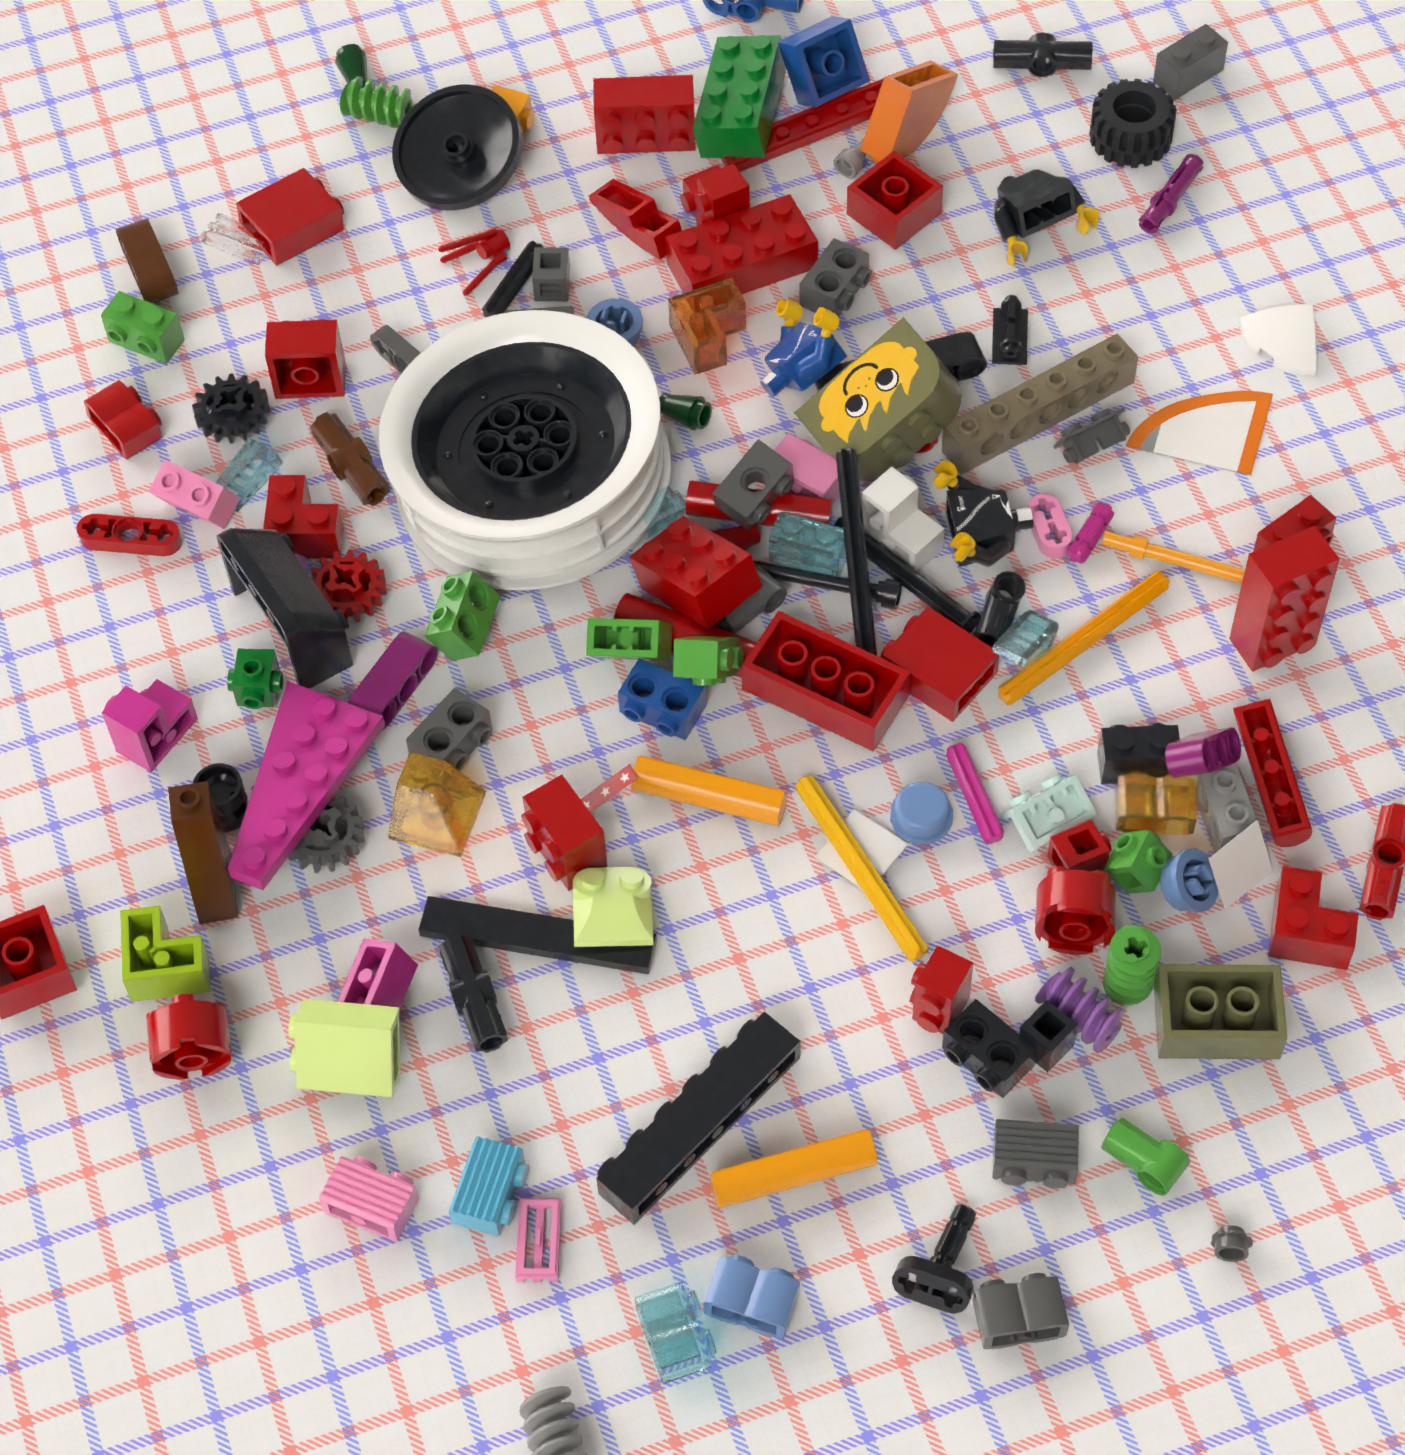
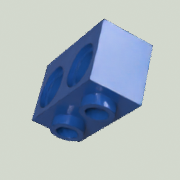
(664, 694)

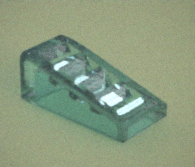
(244, 459)
(1027, 638)

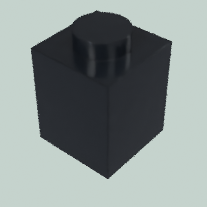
(1050, 1033)

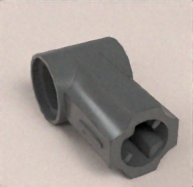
(764, 600)

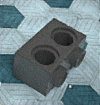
(835, 278)
(443, 730)

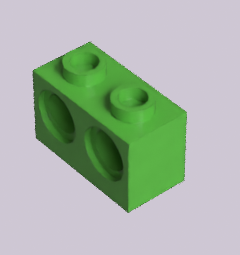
(462, 615)

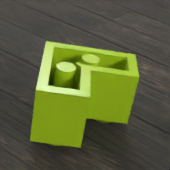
(159, 965)

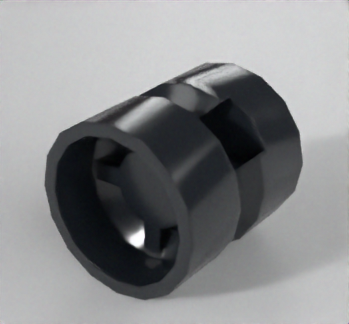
(227, 793)

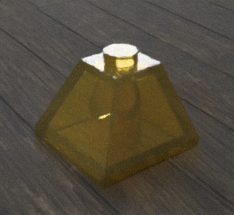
(434, 806)

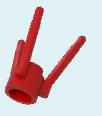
(488, 244)

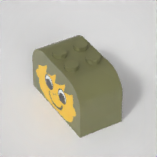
(884, 403)

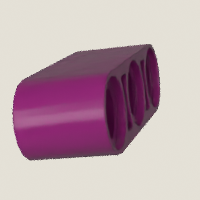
(395, 676)
(1203, 752)

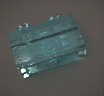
(807, 545)

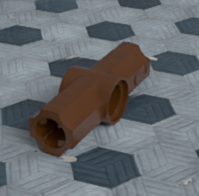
(349, 459)

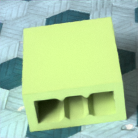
(346, 1047)

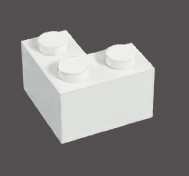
(897, 523)

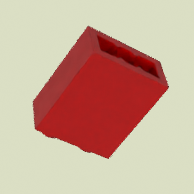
(292, 215)
(944, 662)

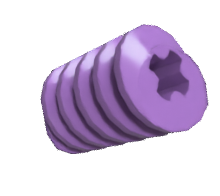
(1092, 1017)

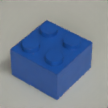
(824, 61)

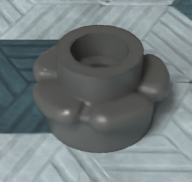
(1231, 1243)

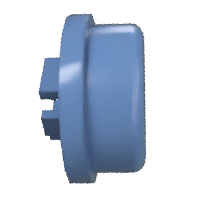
(620, 317)
(921, 813)
(1189, 881)

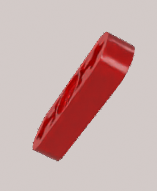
(116, 525)

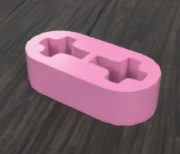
(1057, 524)

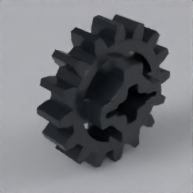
(231, 408)

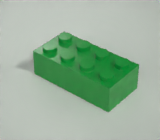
(739, 97)

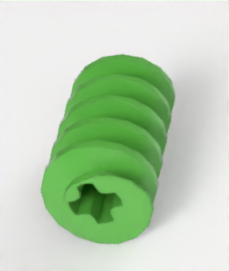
(375, 104)
(1131, 965)

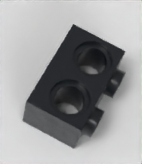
(996, 1042)

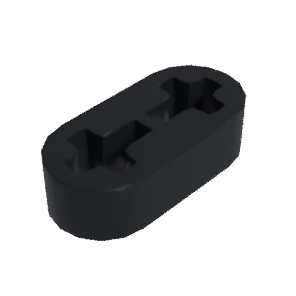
(932, 1284)

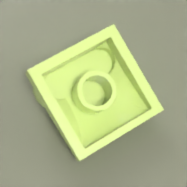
(612, 907)

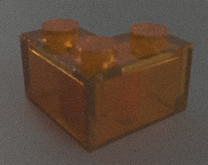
(704, 319)

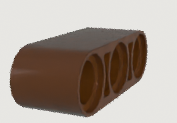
(147, 261)

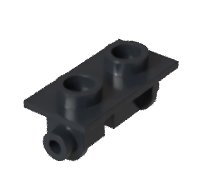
(1010, 333)

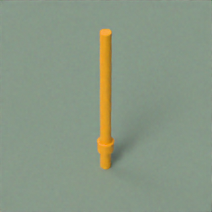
(1139, 548)

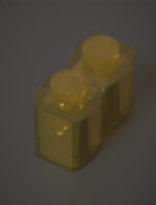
(1155, 804)

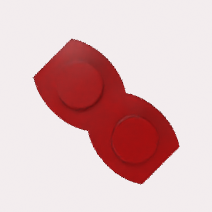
(123, 418)

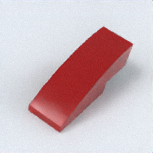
(635, 216)

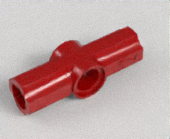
(1384, 879)

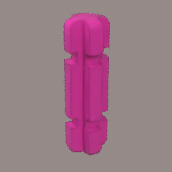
(1090, 533)

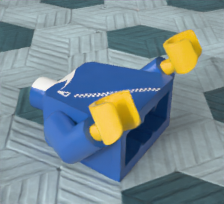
(803, 350)

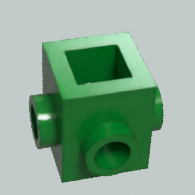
(255, 678)

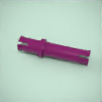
(1165, 201)

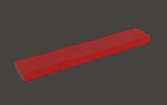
(814, 124)

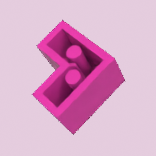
(148, 722)

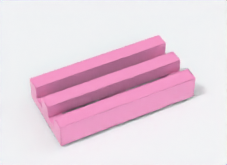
(538, 1273)

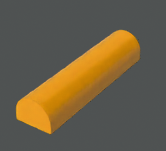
(709, 790)
(793, 1168)

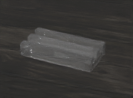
(236, 231)

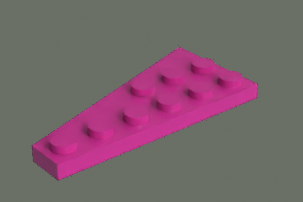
(303, 766)

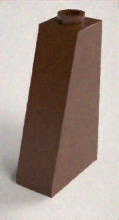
(203, 851)

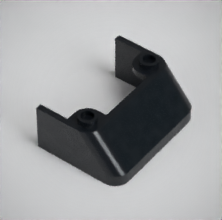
(289, 599)

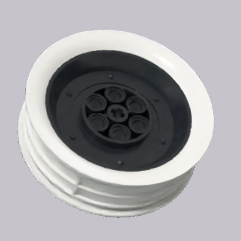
(525, 448)

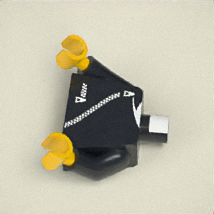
(1034, 203)
(979, 518)

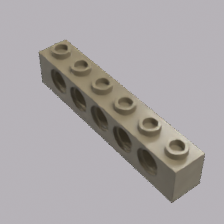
(1039, 403)

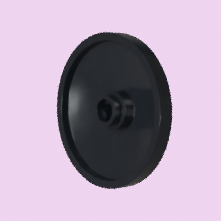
(457, 147)

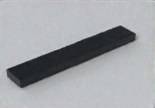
(526, 934)

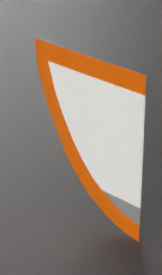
(1208, 429)

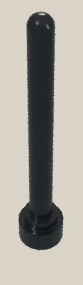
(886, 593)

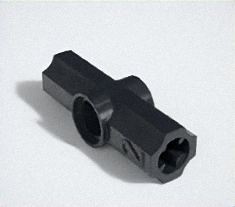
(1042, 54)
(473, 993)

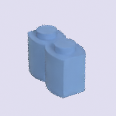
(752, 1296)

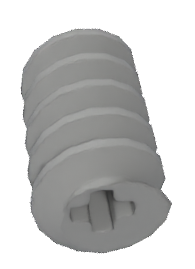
(547, 1423)

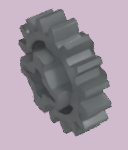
(321, 849)

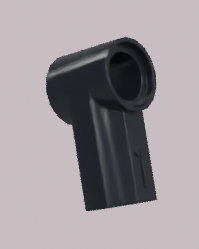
(1000, 610)

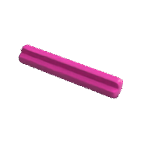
(975, 793)

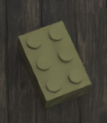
(1219, 1011)

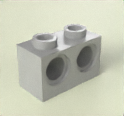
(1224, 805)

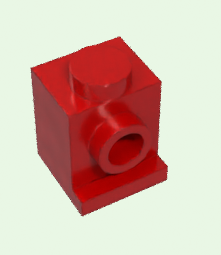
(1082, 840)

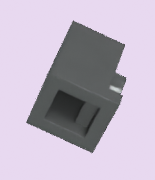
(551, 274)

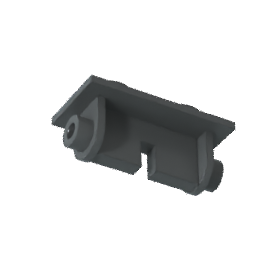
(1104, 427)

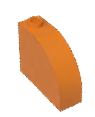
(907, 109)

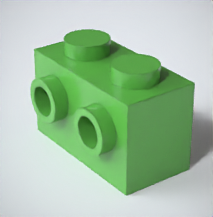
(142, 327)
(707, 659)

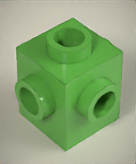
(1137, 861)

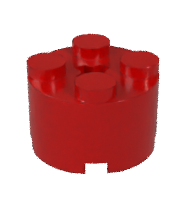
(1075, 910)
(188, 1037)

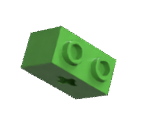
(629, 639)

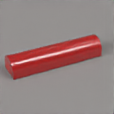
(701, 504)
(641, 609)
(1273, 773)

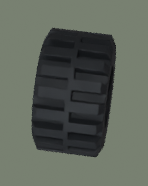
(1132, 123)

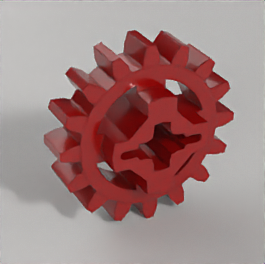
(348, 580)

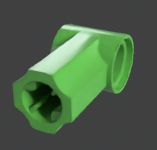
(1155, 1162)

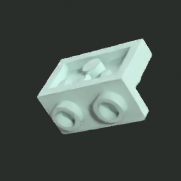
(1051, 811)

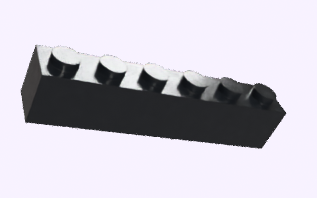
(697, 1117)

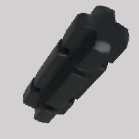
(954, 1235)

